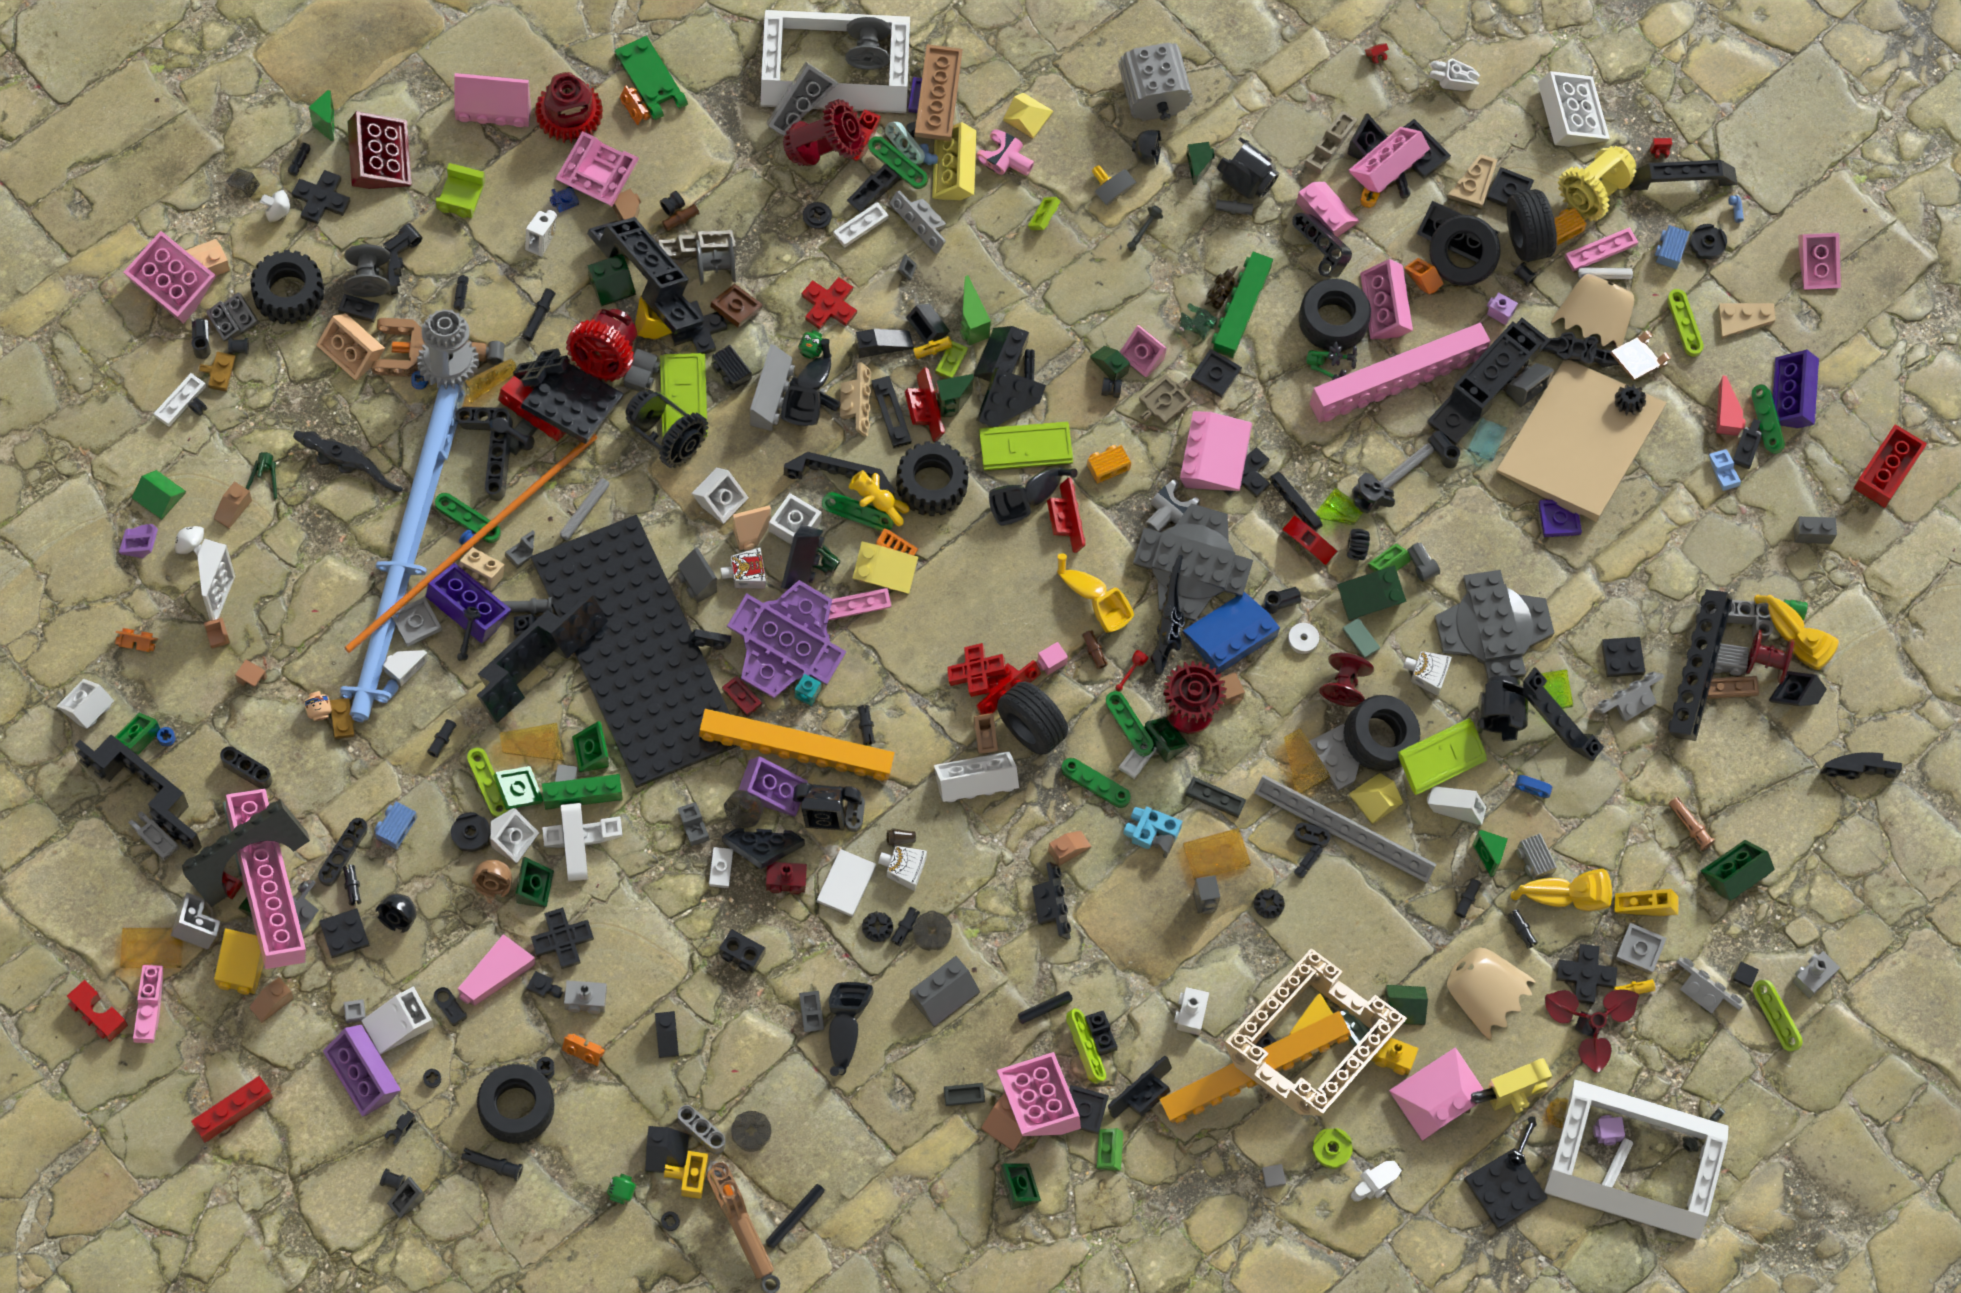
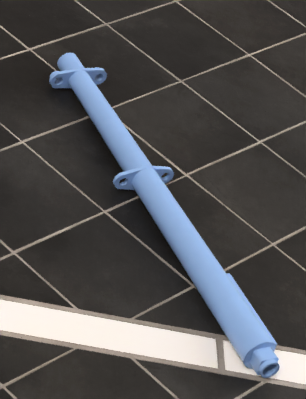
(431, 460)

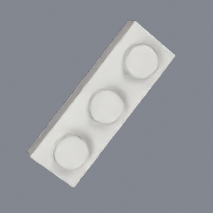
(860, 225)
(179, 399)

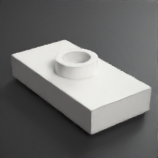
(721, 867)

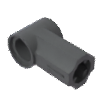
(1425, 566)

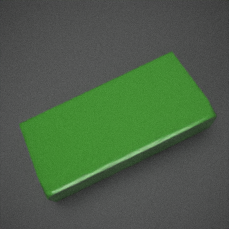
(1393, 556)
(1110, 1149)

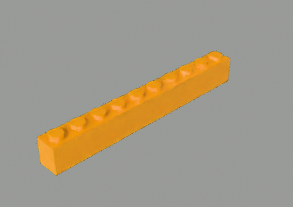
(796, 744)
(1231, 1080)

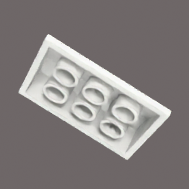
(1567, 119)
(215, 575)

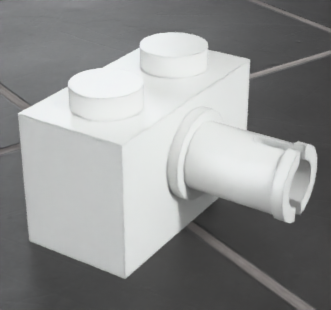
(1192, 1010)

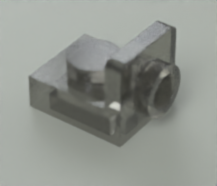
(244, 181)

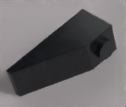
(882, 341)

